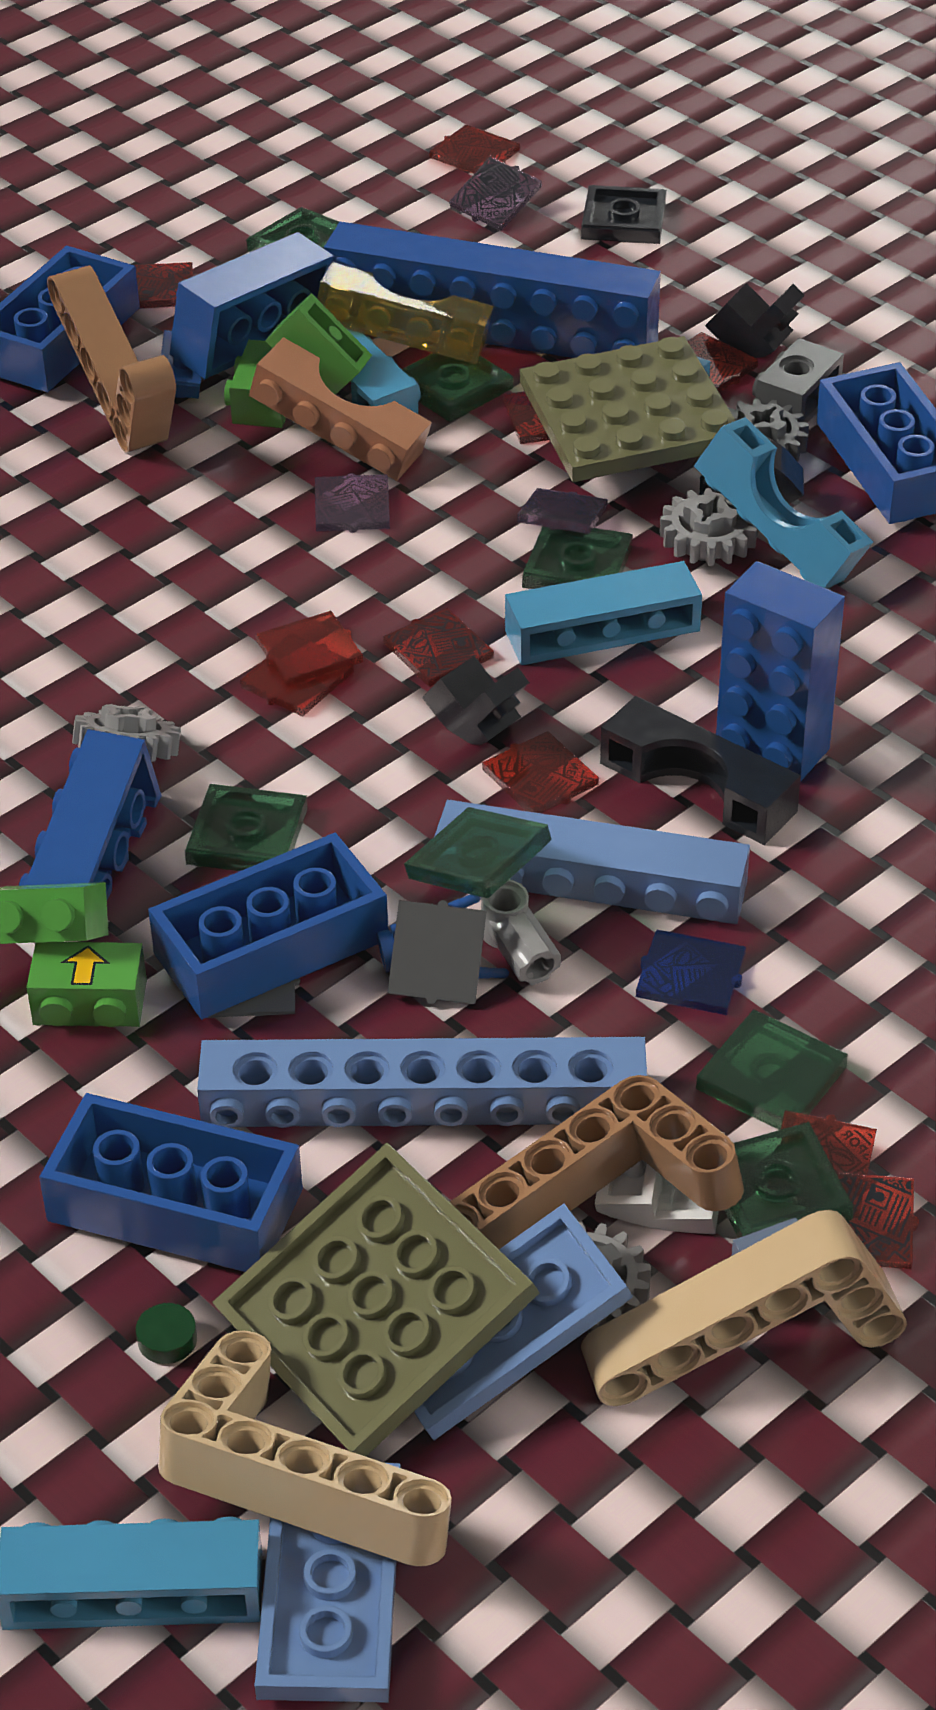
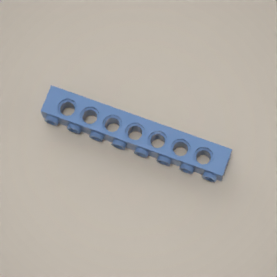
(409, 1080)

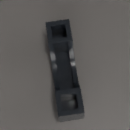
(655, 743)

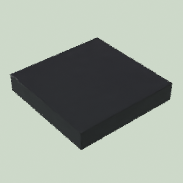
(623, 214)

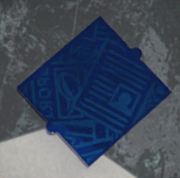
(691, 972)

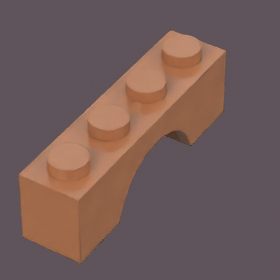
(380, 436)

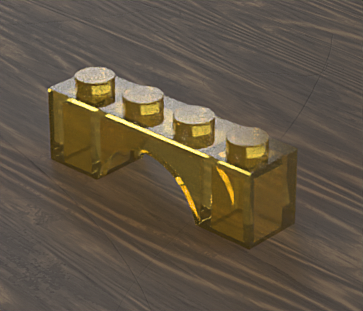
(444, 326)

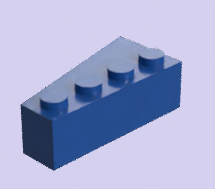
(96, 812)

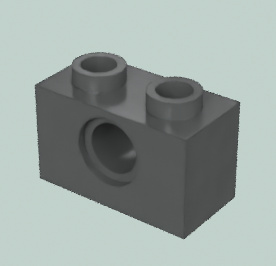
(797, 376)

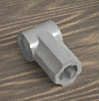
(519, 934)

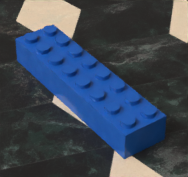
(537, 297)

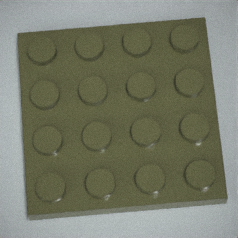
(626, 407)
(376, 1300)

